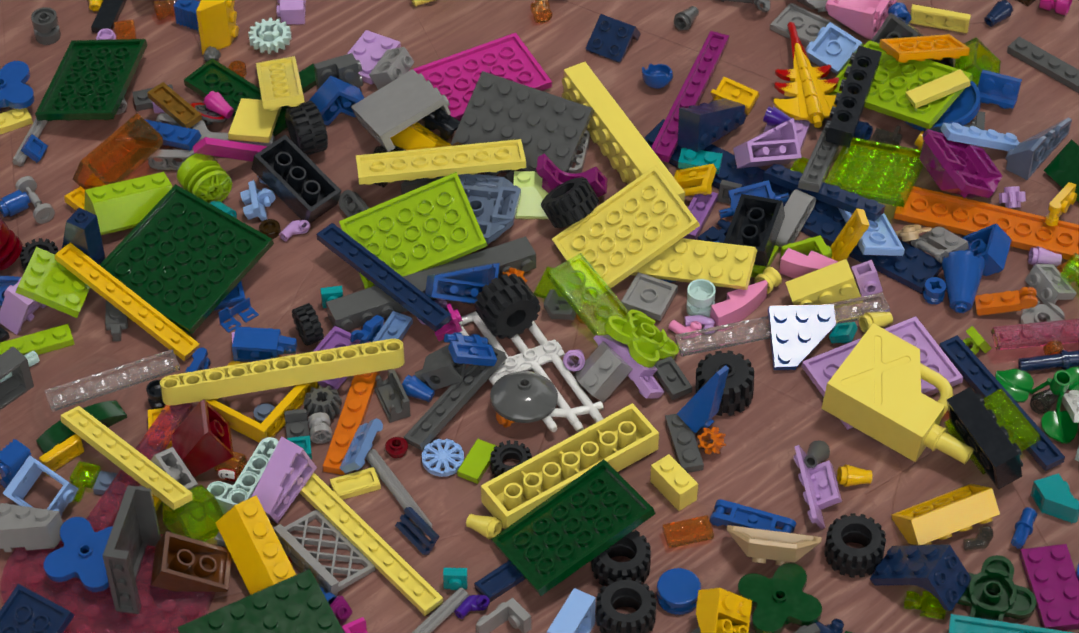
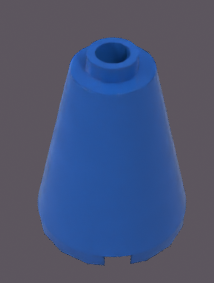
(962, 278)

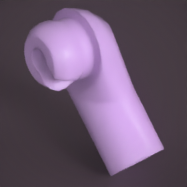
(294, 228)

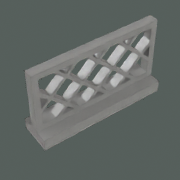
(306, 559)

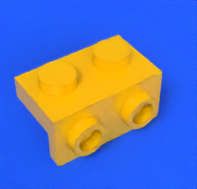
(736, 92)

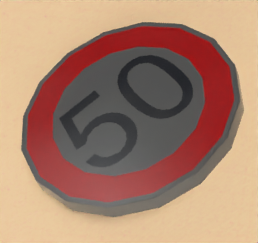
(207, 114)

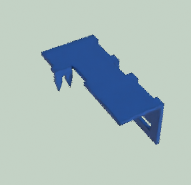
(227, 313)

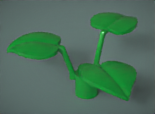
(1054, 424)

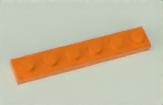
(349, 420)

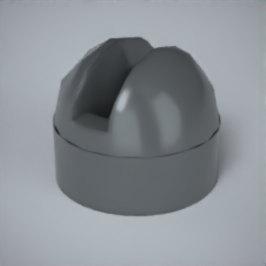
(210, 53)

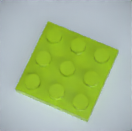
(52, 284)

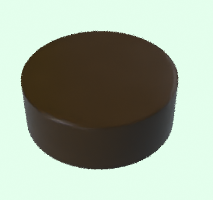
(270, 228)

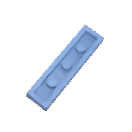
(976, 136)

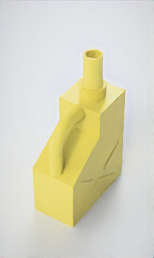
(882, 397)

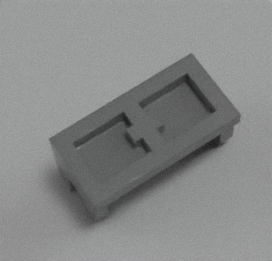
(392, 397)

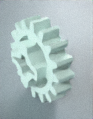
(269, 35)

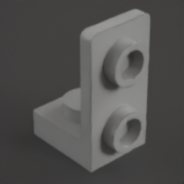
(510, 611)

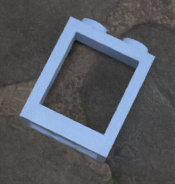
(27, 477)
(576, 614)

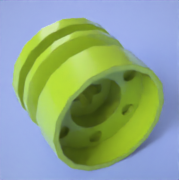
(204, 178)

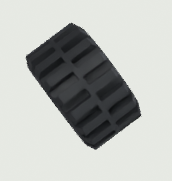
(307, 128)
(569, 202)
(857, 530)
(630, 546)
(625, 594)

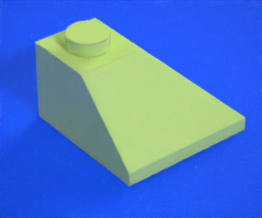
(531, 195)

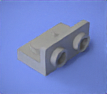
(1049, 284)

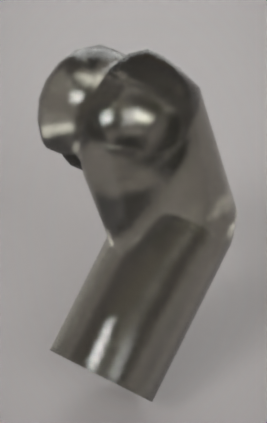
(981, 541)

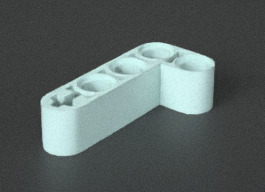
(243, 488)

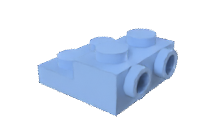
(832, 48)

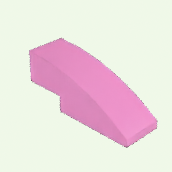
(797, 264)
(739, 304)

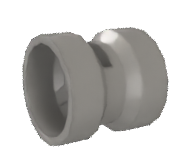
(320, 432)

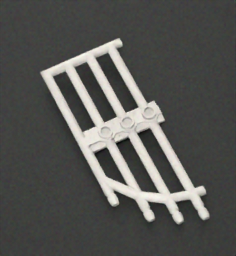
(532, 360)

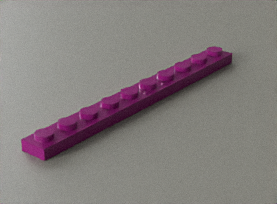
(690, 93)

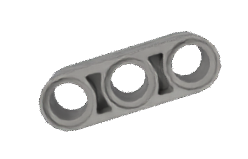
(796, 214)

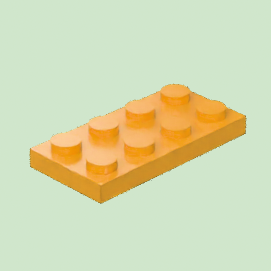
(924, 48)

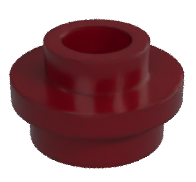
(400, 450)

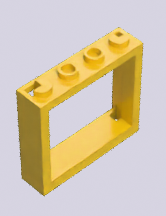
(273, 422)

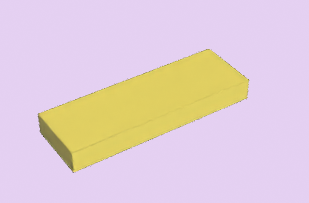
(940, 18)
(938, 88)

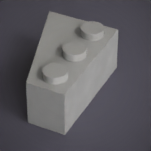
(28, 527)

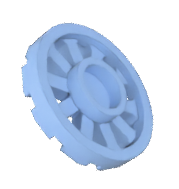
(442, 457)

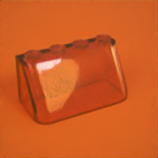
(119, 154)

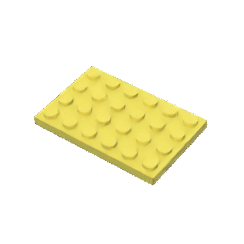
(629, 228)

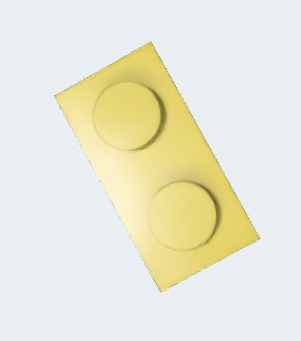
(674, 482)

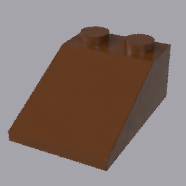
(190, 565)

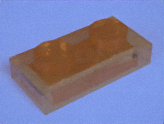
(125, 29)
(688, 531)

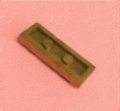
(174, 105)

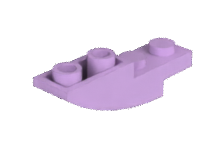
(640, 375)

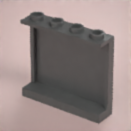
(131, 533)

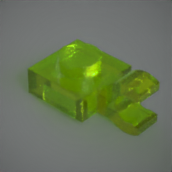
(84, 476)
(927, 604)

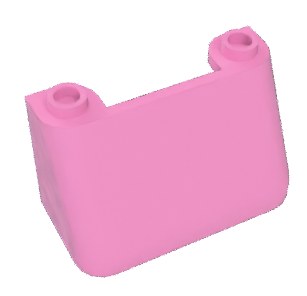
(861, 16)

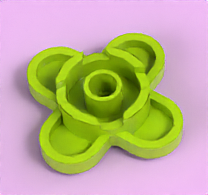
(643, 338)

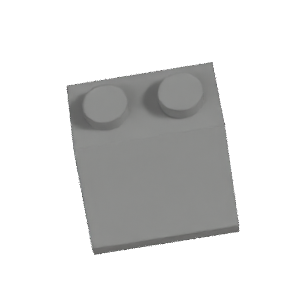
(602, 372)

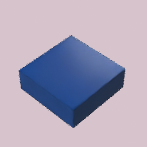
(34, 148)

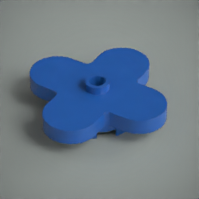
(13, 87)
(80, 555)

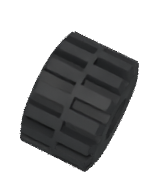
(507, 306)
(739, 382)

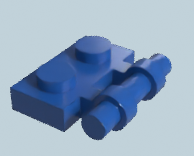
(470, 349)

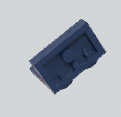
(611, 38)

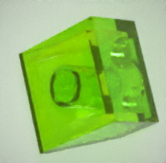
(979, 59)
(196, 517)

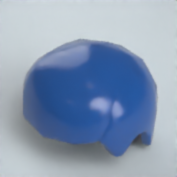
(657, 75)

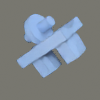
(258, 199)

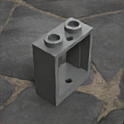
(21, 377)

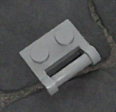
(940, 243)

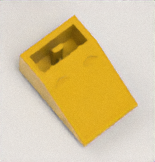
(722, 611)

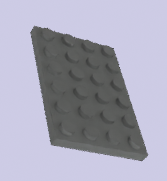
(515, 111)

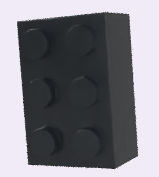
(756, 225)

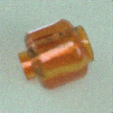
(232, 468)

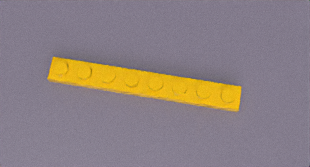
(127, 301)

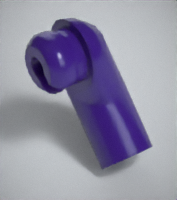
(472, 603)

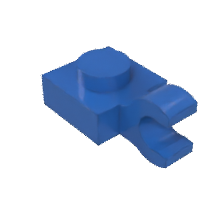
(369, 330)

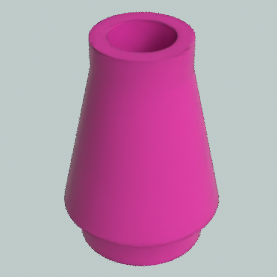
(217, 104)

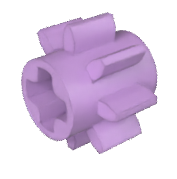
(1012, 197)

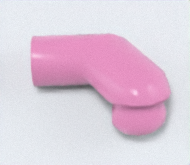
(678, 328)

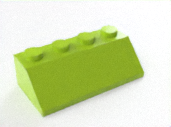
(125, 202)

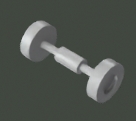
(43, 212)

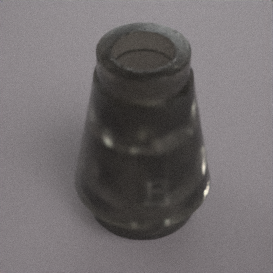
(1043, 401)

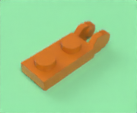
(1006, 301)

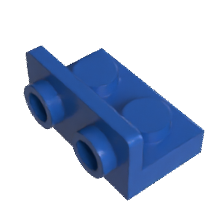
(999, 89)

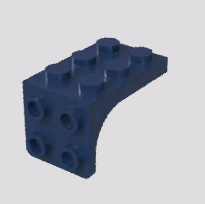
(925, 566)

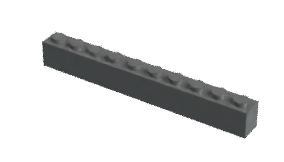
(357, 308)

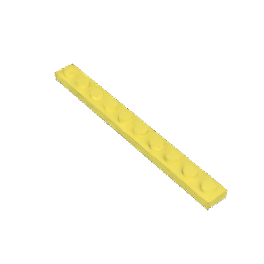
(371, 545)

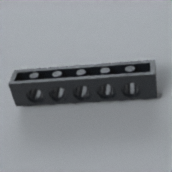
(853, 96)

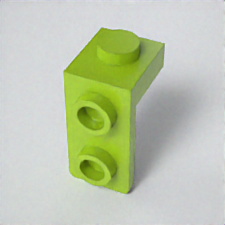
(805, 246)

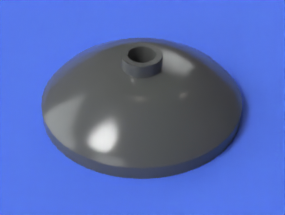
(524, 397)

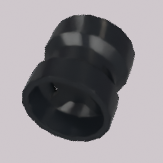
(154, 395)

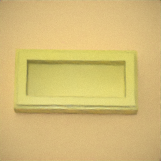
(355, 483)

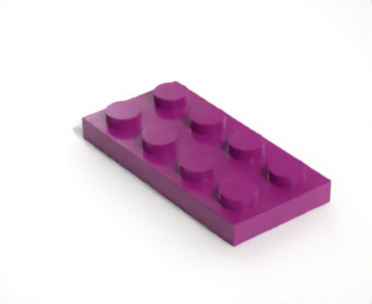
(1054, 585)

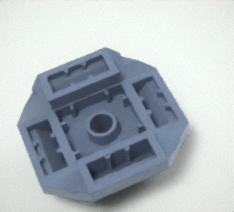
(492, 201)

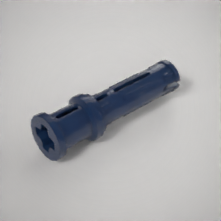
(1063, 360)

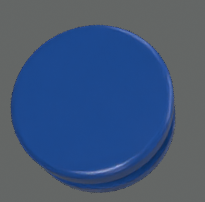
(678, 591)

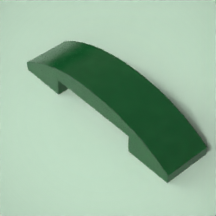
(105, 412)

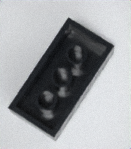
(296, 179)
(989, 440)

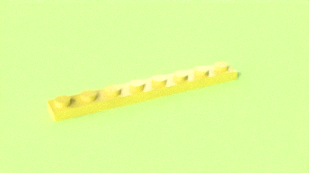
(126, 457)

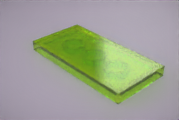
(587, 293)

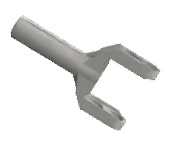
(168, 155)

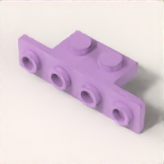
(819, 485)

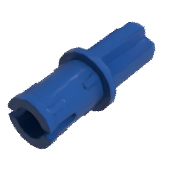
(1024, 527)

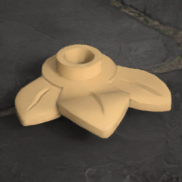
(911, 232)

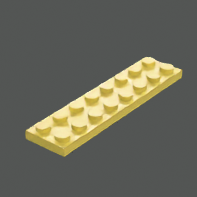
(440, 161)

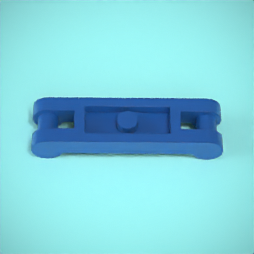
(749, 517)

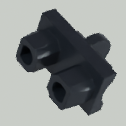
(441, 121)

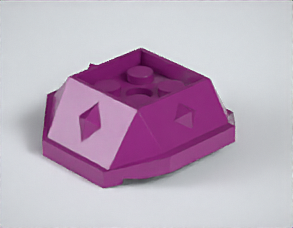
(959, 166)

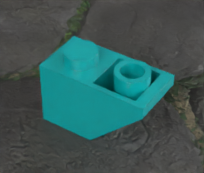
(1055, 498)

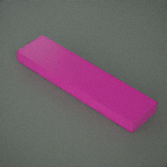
(227, 149)

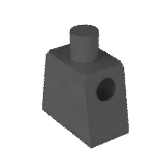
(441, 370)

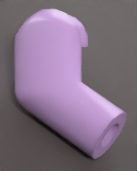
(705, 321)

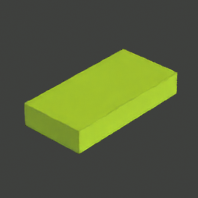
(476, 461)

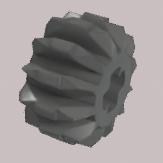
(324, 401)

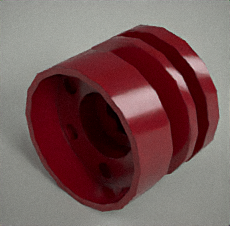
(9, 246)

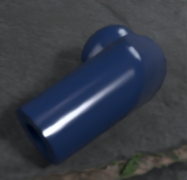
(835, 627)

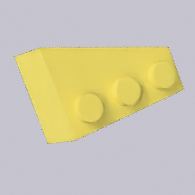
(824, 285)

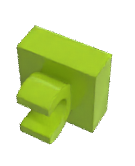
(977, 341)

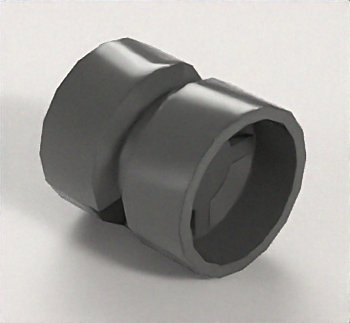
(45, 26)

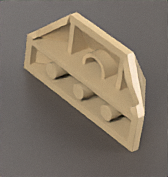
(772, 545)

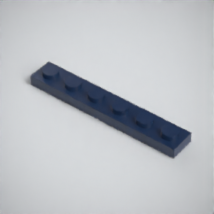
(828, 193)

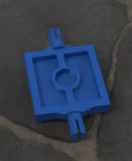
(760, 189)

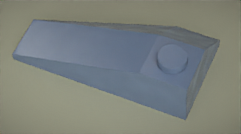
(1035, 150)

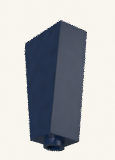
(84, 233)

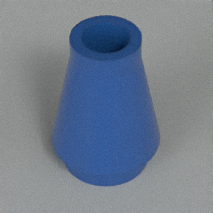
(416, 388)

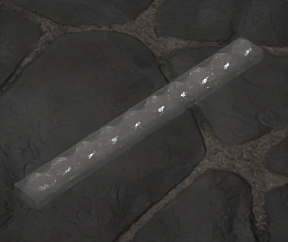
(758, 328)

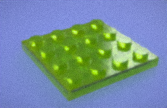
(877, 171)

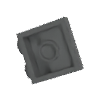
(342, 67)

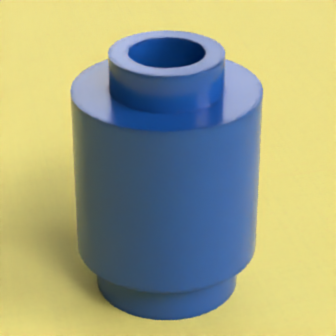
(14, 203)

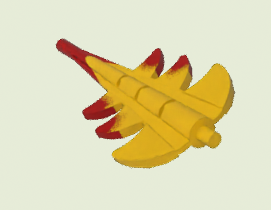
(809, 92)

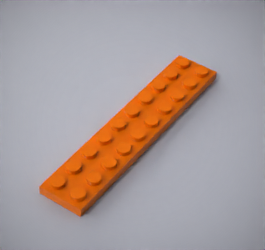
(968, 216)

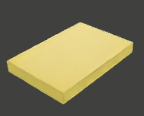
(253, 122)

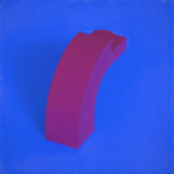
(553, 176)

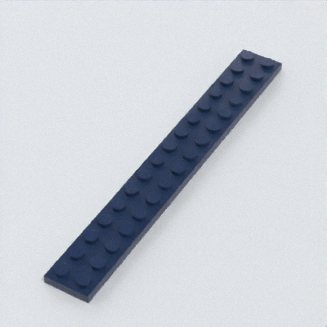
(825, 220)

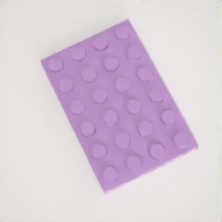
(824, 366)

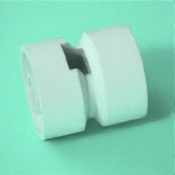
(700, 297)

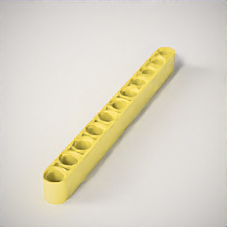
(282, 372)

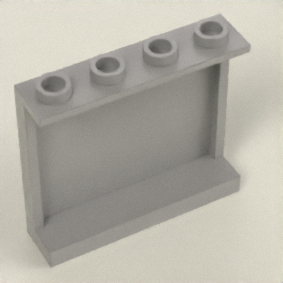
(398, 107)

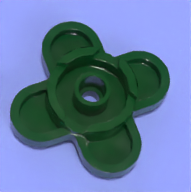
(994, 595)
(780, 599)

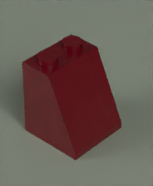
(203, 439)

